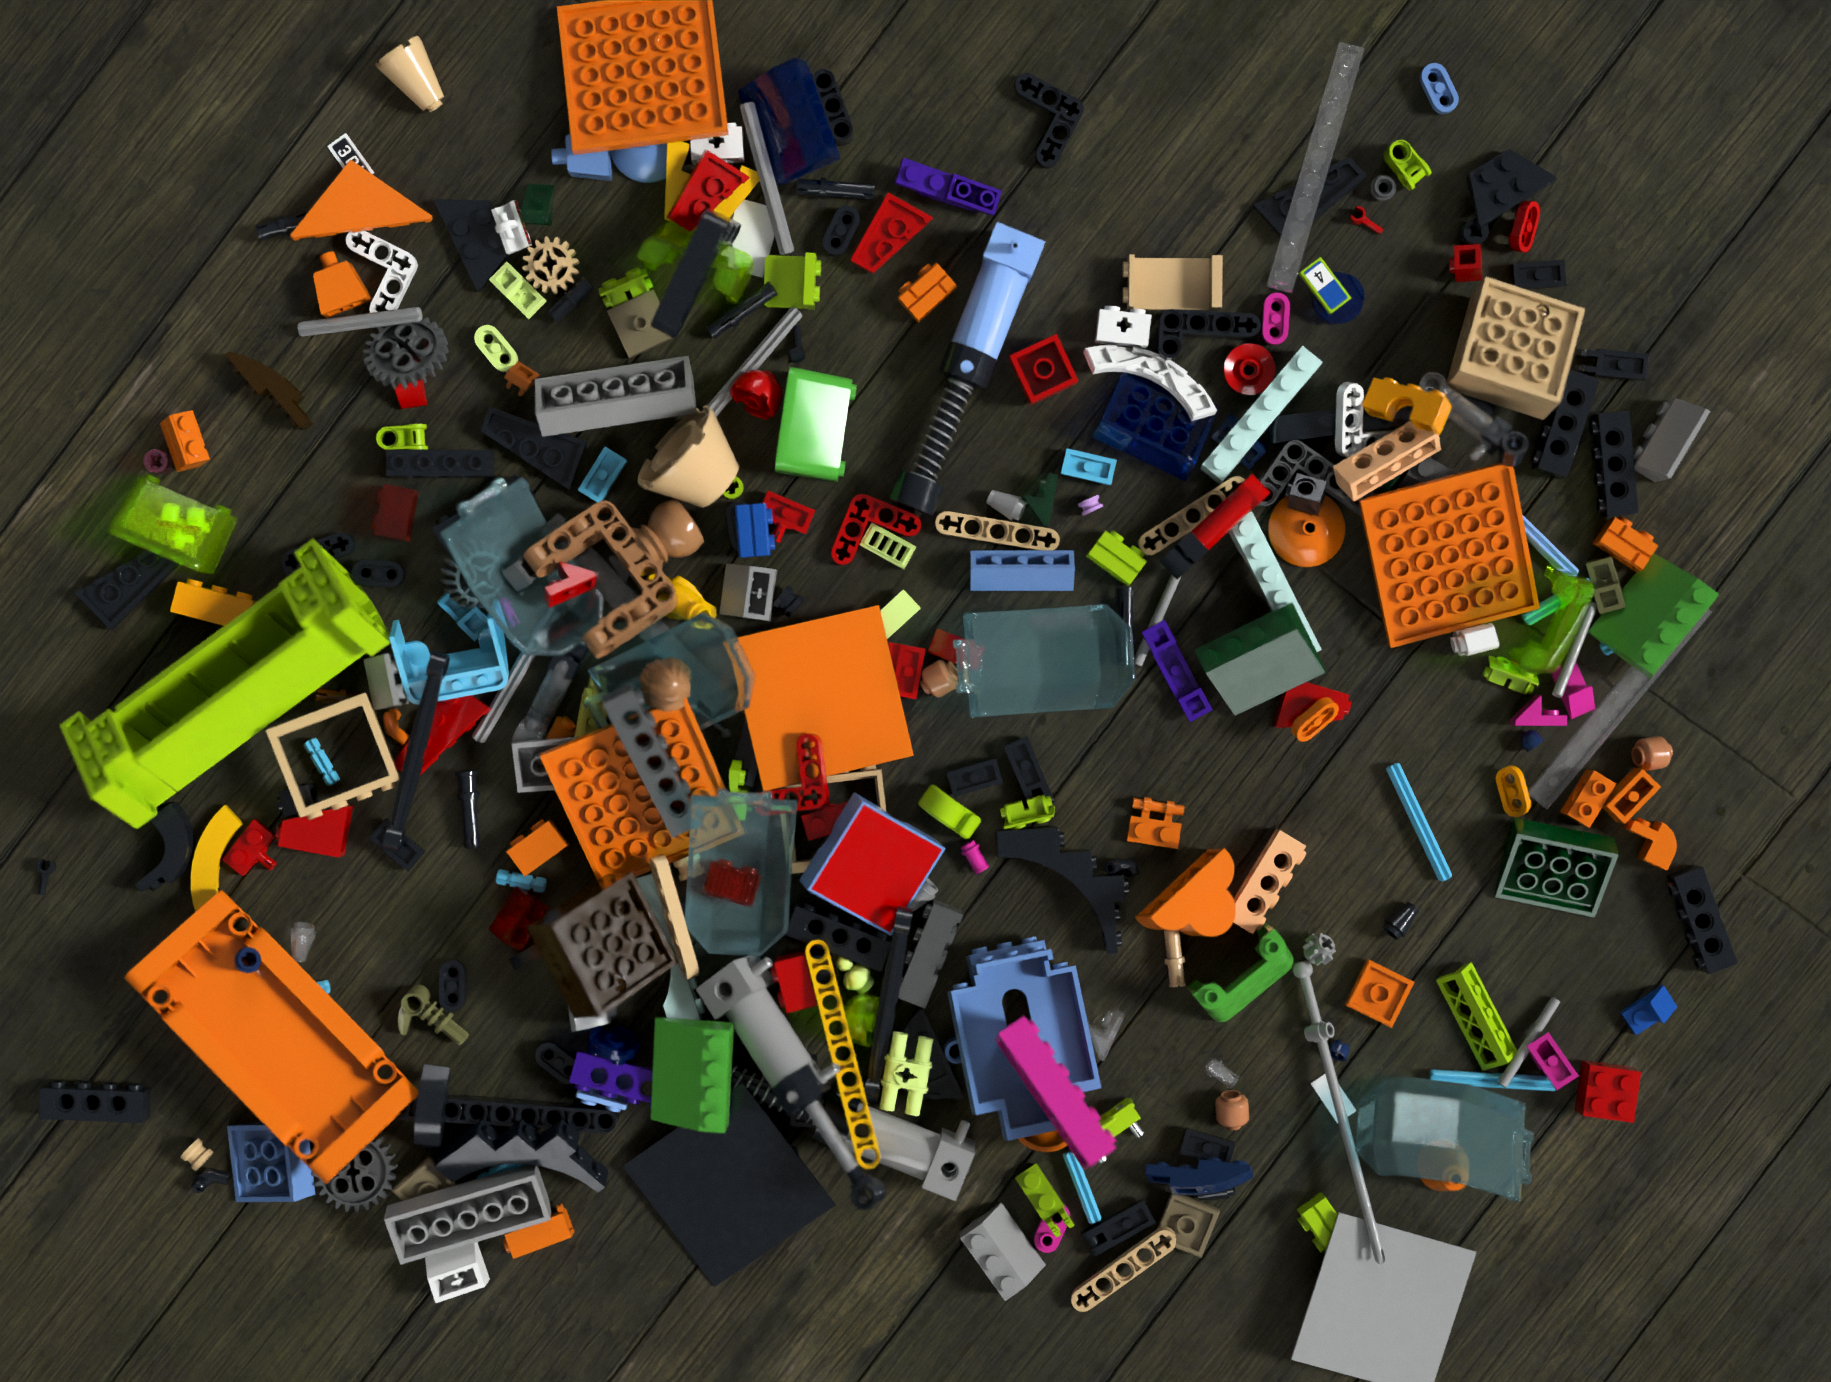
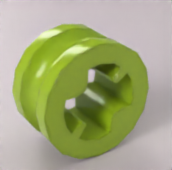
(738, 491)

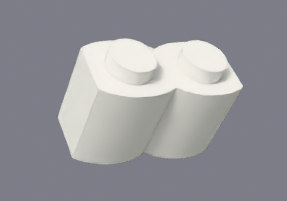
(1474, 640)

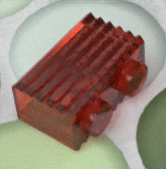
(732, 883)

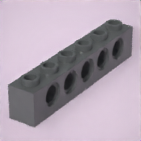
(616, 705)

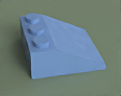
(265, 1167)

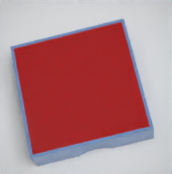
(871, 864)

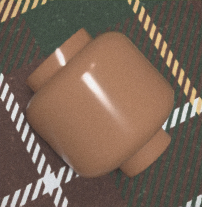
(939, 678)
(1652, 753)
(1232, 1109)

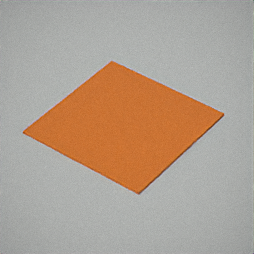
(825, 681)

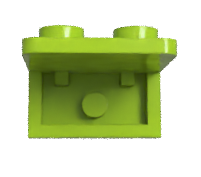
(793, 280)

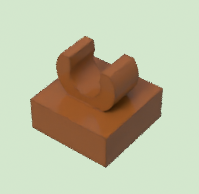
(521, 376)

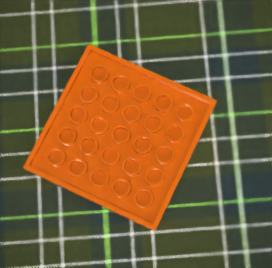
(641, 73)
(1449, 553)
(610, 802)

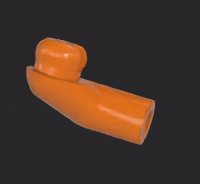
(391, 726)

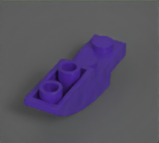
(947, 188)

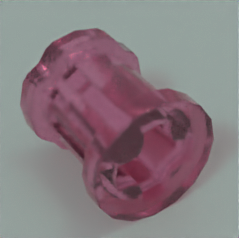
(166, 460)

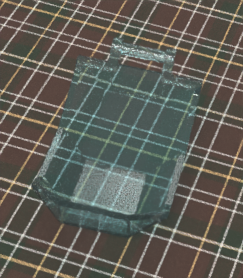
(489, 542)
(711, 650)
(1044, 660)
(748, 833)
(1446, 1134)

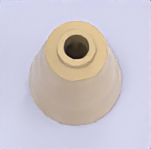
(413, 74)

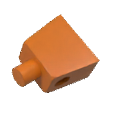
(338, 286)

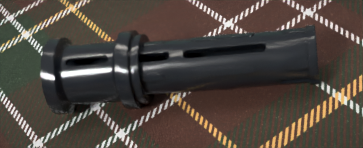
(468, 795)

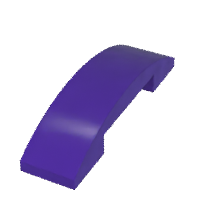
(1176, 671)

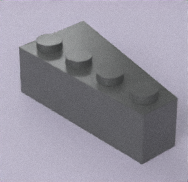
(929, 952)

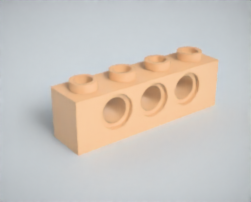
(1385, 460)
(1265, 866)

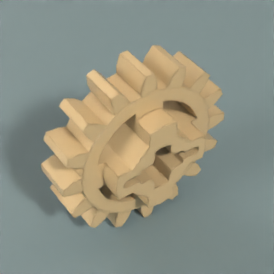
(562, 264)

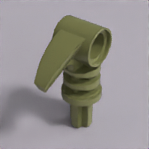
(429, 1011)

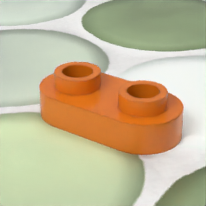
(1314, 719)

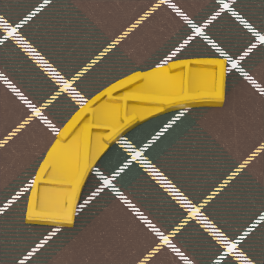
(209, 853)

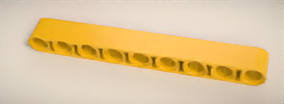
(850, 1064)

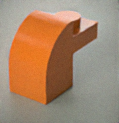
(1659, 842)

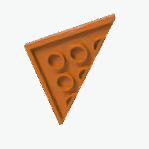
(357, 204)

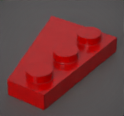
(705, 189)
(888, 232)

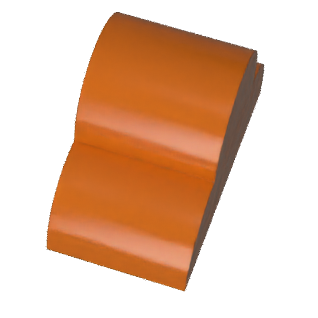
(1196, 899)

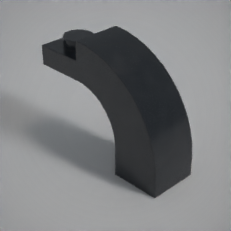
(179, 847)
(431, 1107)

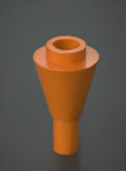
(562, 728)

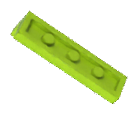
(1482, 1016)

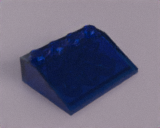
(791, 120)
(1152, 426)

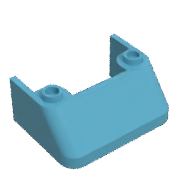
(468, 671)

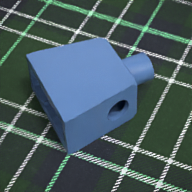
(588, 165)

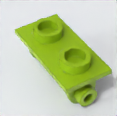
(616, 289)
(1501, 669)
(1037, 812)

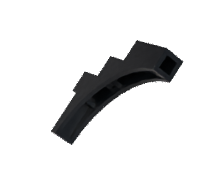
(1101, 891)
(521, 1144)

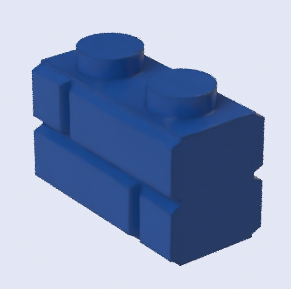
(754, 530)

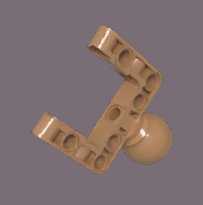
(642, 551)

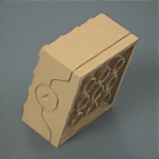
(1515, 348)

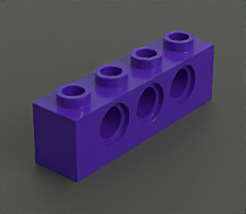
(586, 1063)

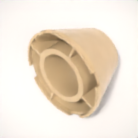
(691, 461)

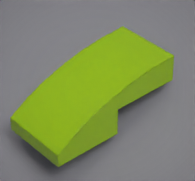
(737, 777)

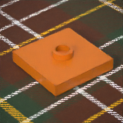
(1379, 993)

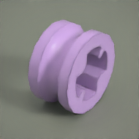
(1090, 505)

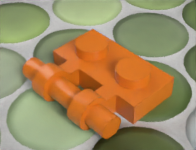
(1155, 831)

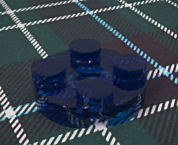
(1348, 310)
(613, 1044)

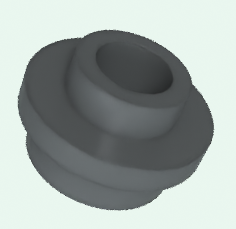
(1388, 182)

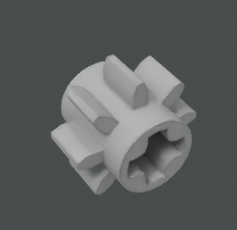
(1319, 949)

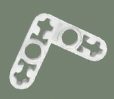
(393, 272)
(1358, 437)

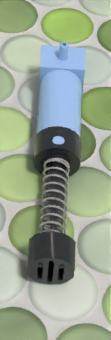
(972, 354)

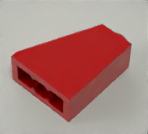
(1301, 698)
(319, 835)

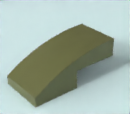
(1606, 584)

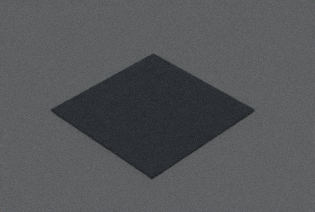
(730, 1190)

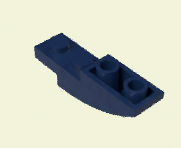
(1209, 1178)

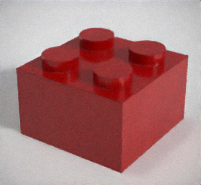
(1043, 369)
(795, 981)
(1607, 1091)

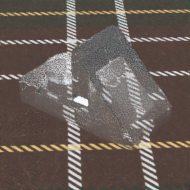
(1104, 1038)

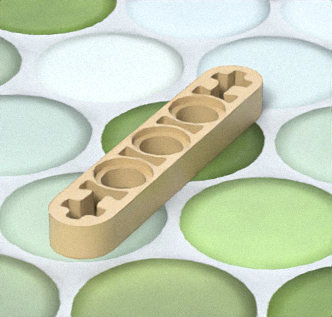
(1180, 518)
(984, 531)
(674, 917)
(1117, 1280)

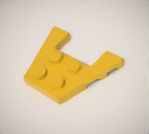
(677, 178)

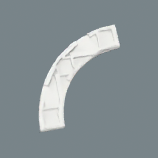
(1155, 368)

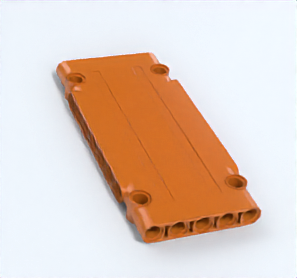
(273, 1036)

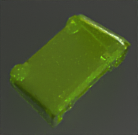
(732, 265)
(173, 525)
(1575, 596)

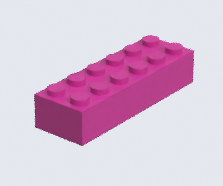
(1055, 1093)

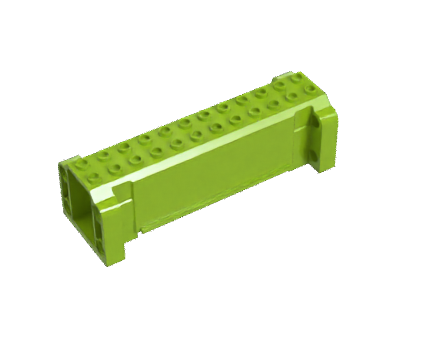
(226, 688)

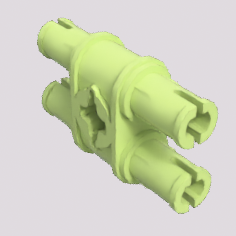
(916, 1083)

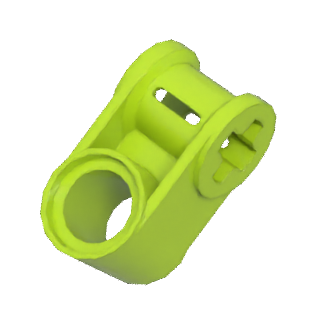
(1407, 165)
(407, 437)

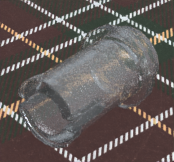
(1222, 1073)

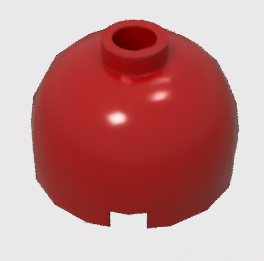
(759, 392)

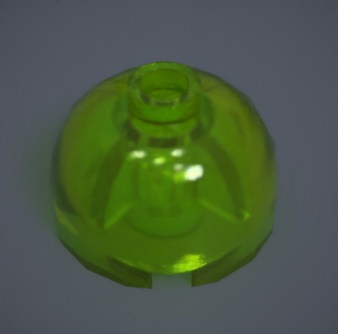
(861, 1018)

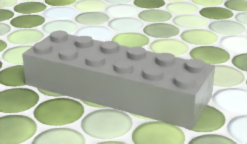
(615, 396)
(467, 1213)

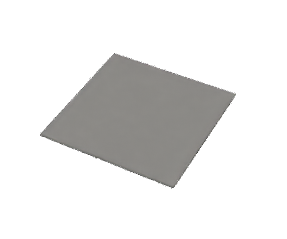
(1387, 1316)

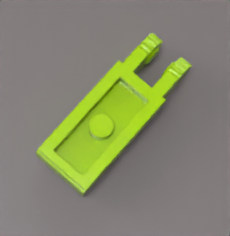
(1043, 1197)

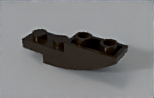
(266, 380)

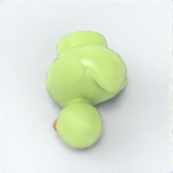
(856, 976)

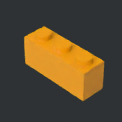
(209, 604)

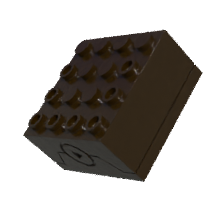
(603, 945)

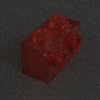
(395, 512)
(516, 914)

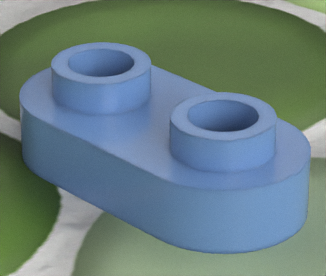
(1441, 88)

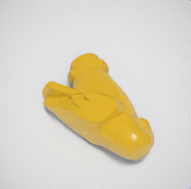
(688, 600)

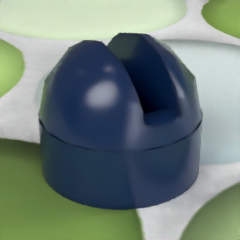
(1530, 740)
(1339, 1051)

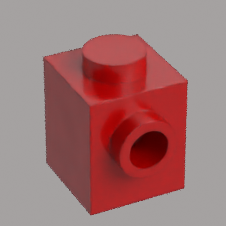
(1467, 263)

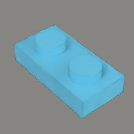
(1088, 467)
(602, 475)

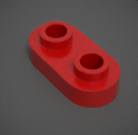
(1524, 226)

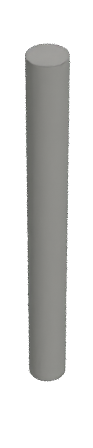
(1157, 617)
(1574, 652)
(1532, 1036)

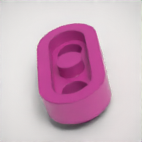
(1275, 319)
(1043, 1230)

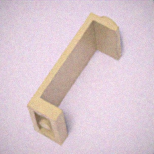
(1173, 283)

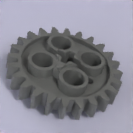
(395, 364)
(378, 1169)

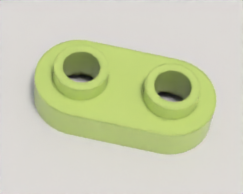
(496, 348)

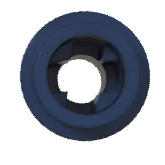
(249, 954)

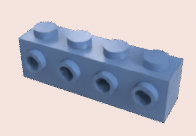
(1017, 572)

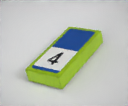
(1325, 285)

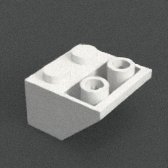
(456, 1272)

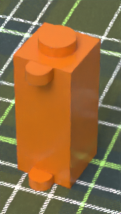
(540, 1235)

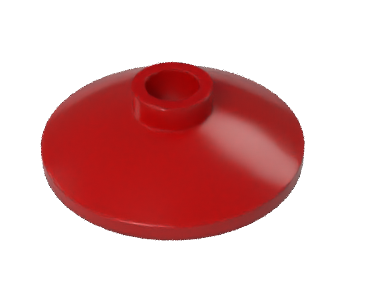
(1258, 359)

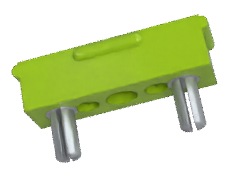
(1120, 1118)

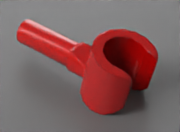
(1364, 220)

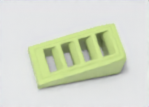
(906, 556)

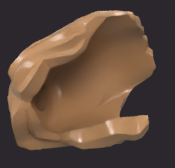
(665, 683)

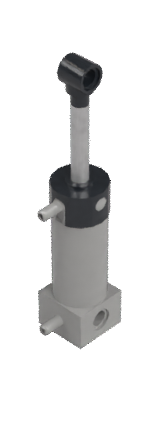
(795, 1079)

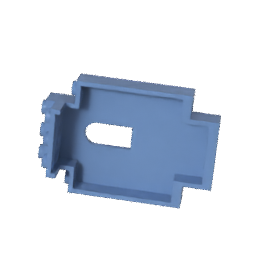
(1054, 1007)

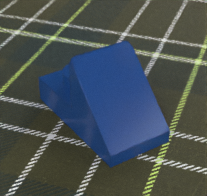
(1649, 1009)

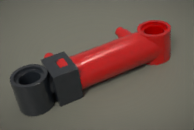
(1214, 526)

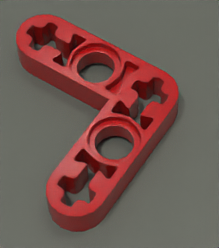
(871, 516)
(808, 784)

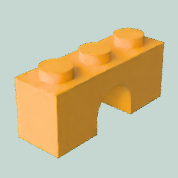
(1388, 396)

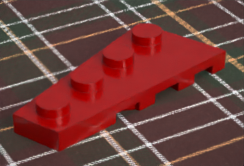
(449, 723)

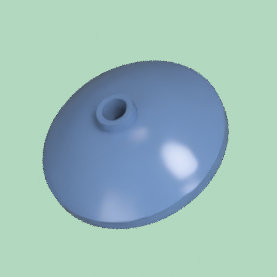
(642, 163)

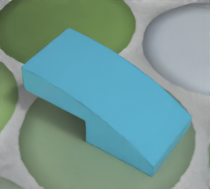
(469, 620)

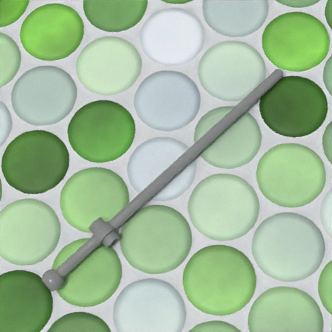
(1319, 1033)

